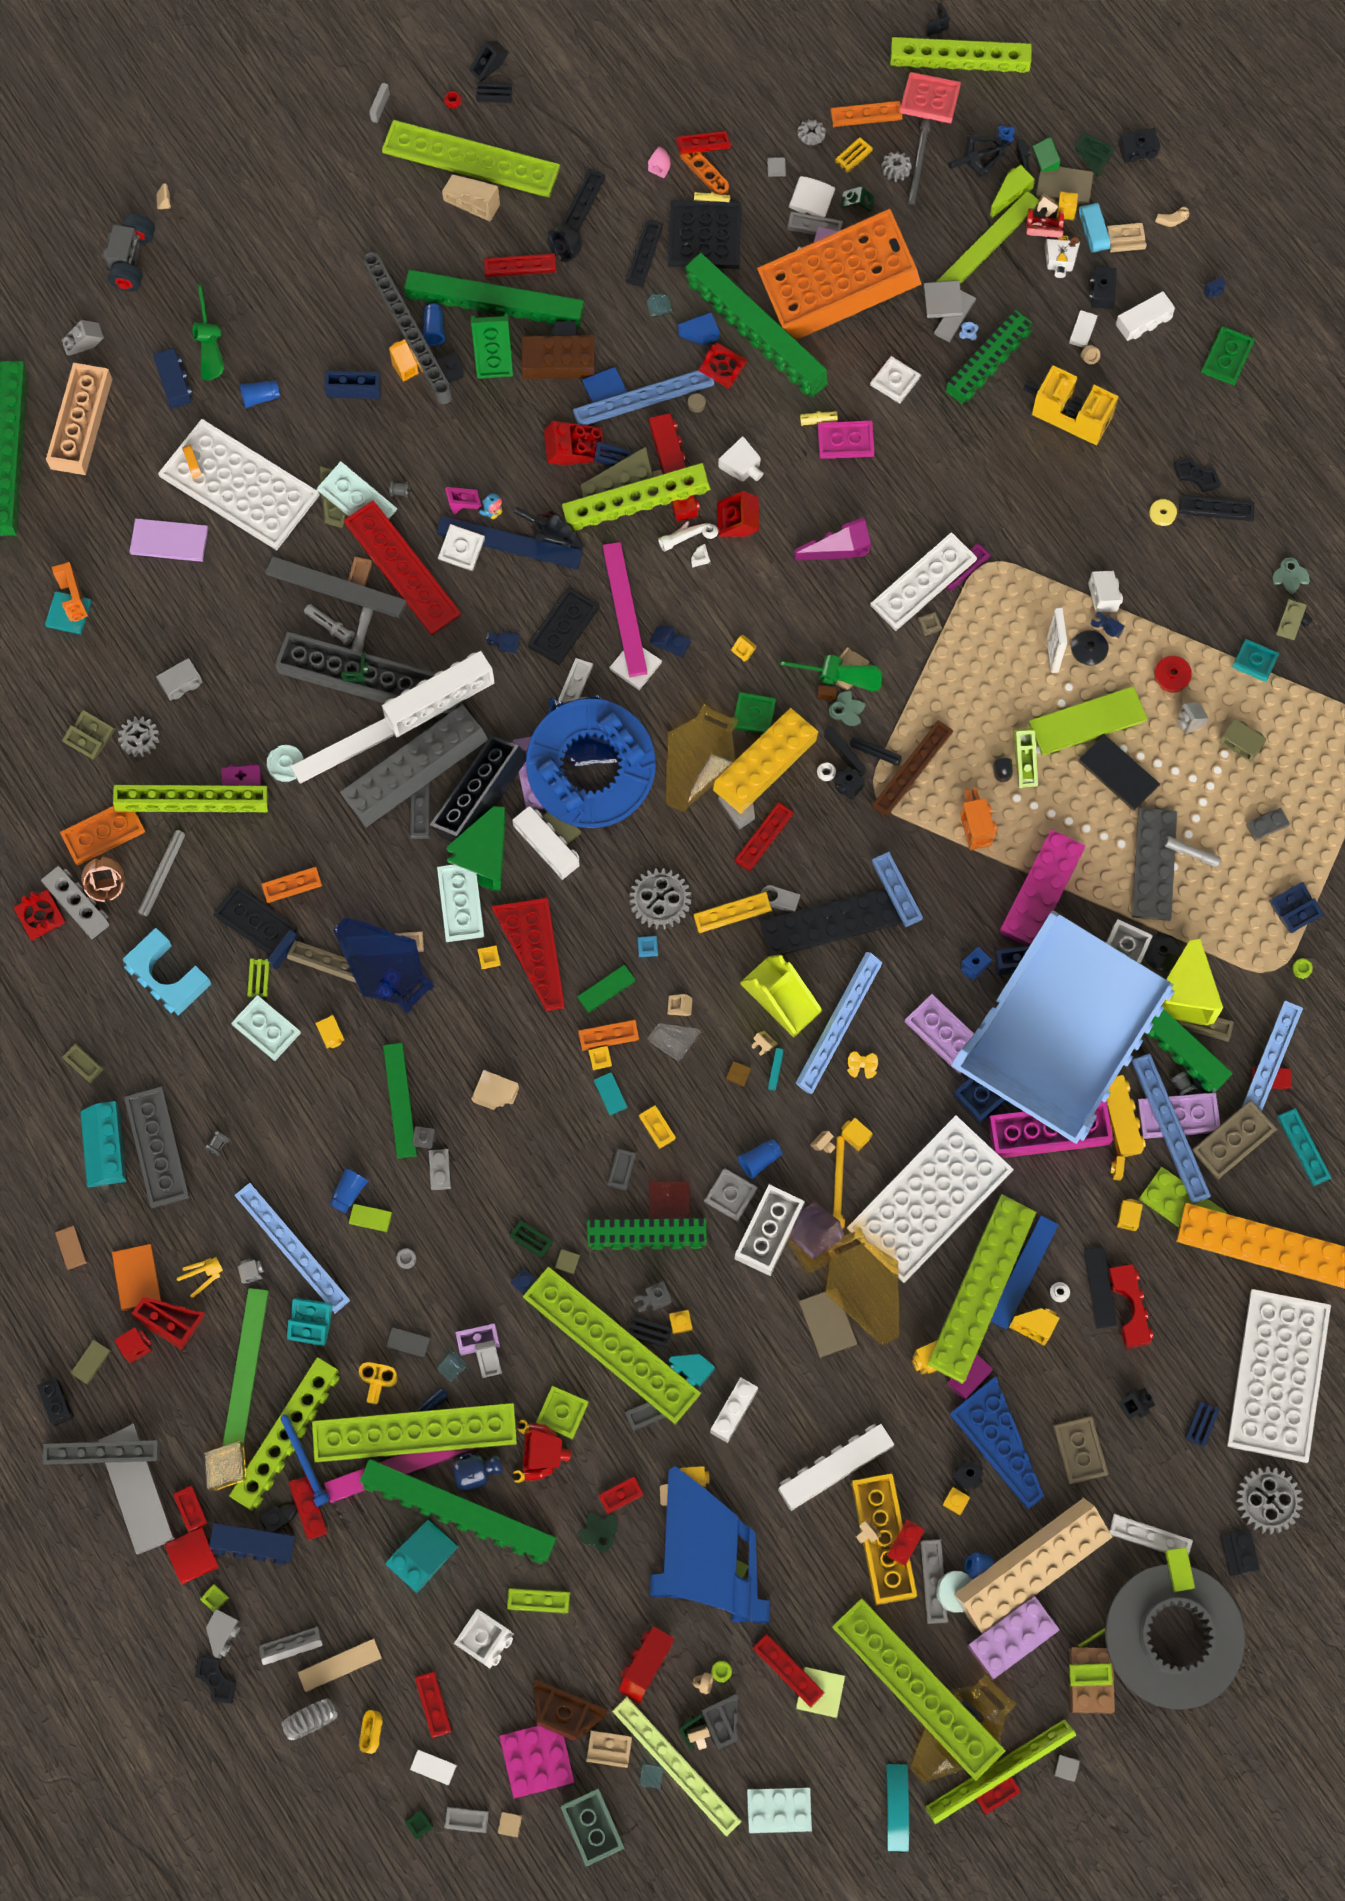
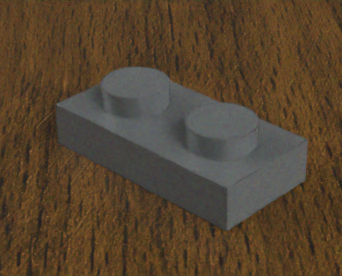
(1267, 824)

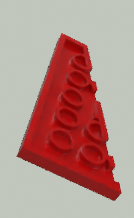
(532, 939)

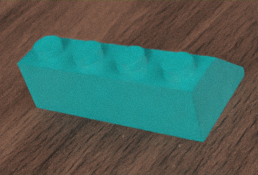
(103, 1144)

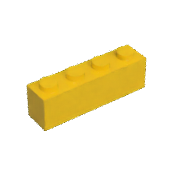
(1122, 1119)

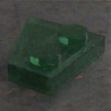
(1094, 152)

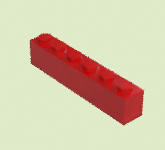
(672, 459)

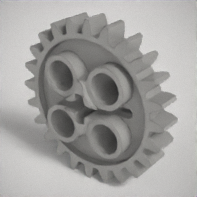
(671, 910)
(1257, 1514)

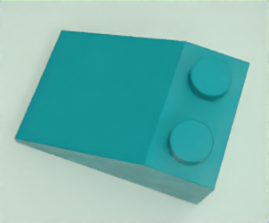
(421, 1556)

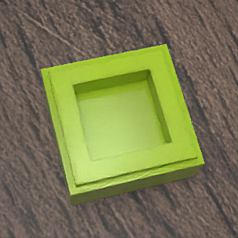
(214, 1598)

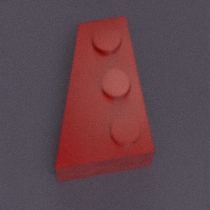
(168, 1321)
(645, 1664)

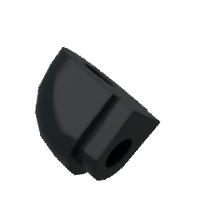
(1003, 769)

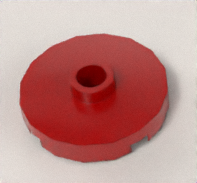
(1171, 682)

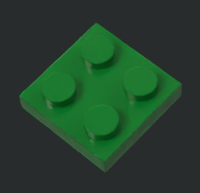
(754, 713)

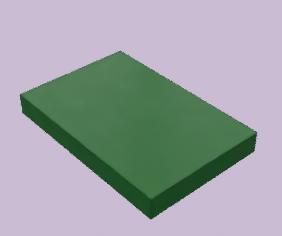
(1228, 355)

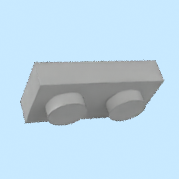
(439, 1169)

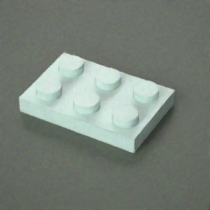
(266, 1028)
(779, 1810)

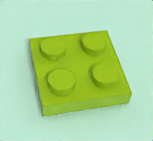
(562, 1412)

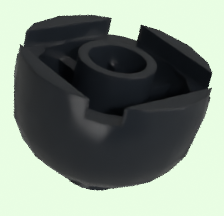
(565, 242)

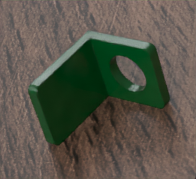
(857, 196)
(359, 676)
(687, 1723)

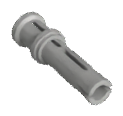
(337, 627)

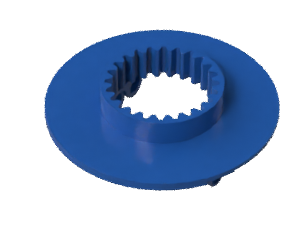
(553, 787)

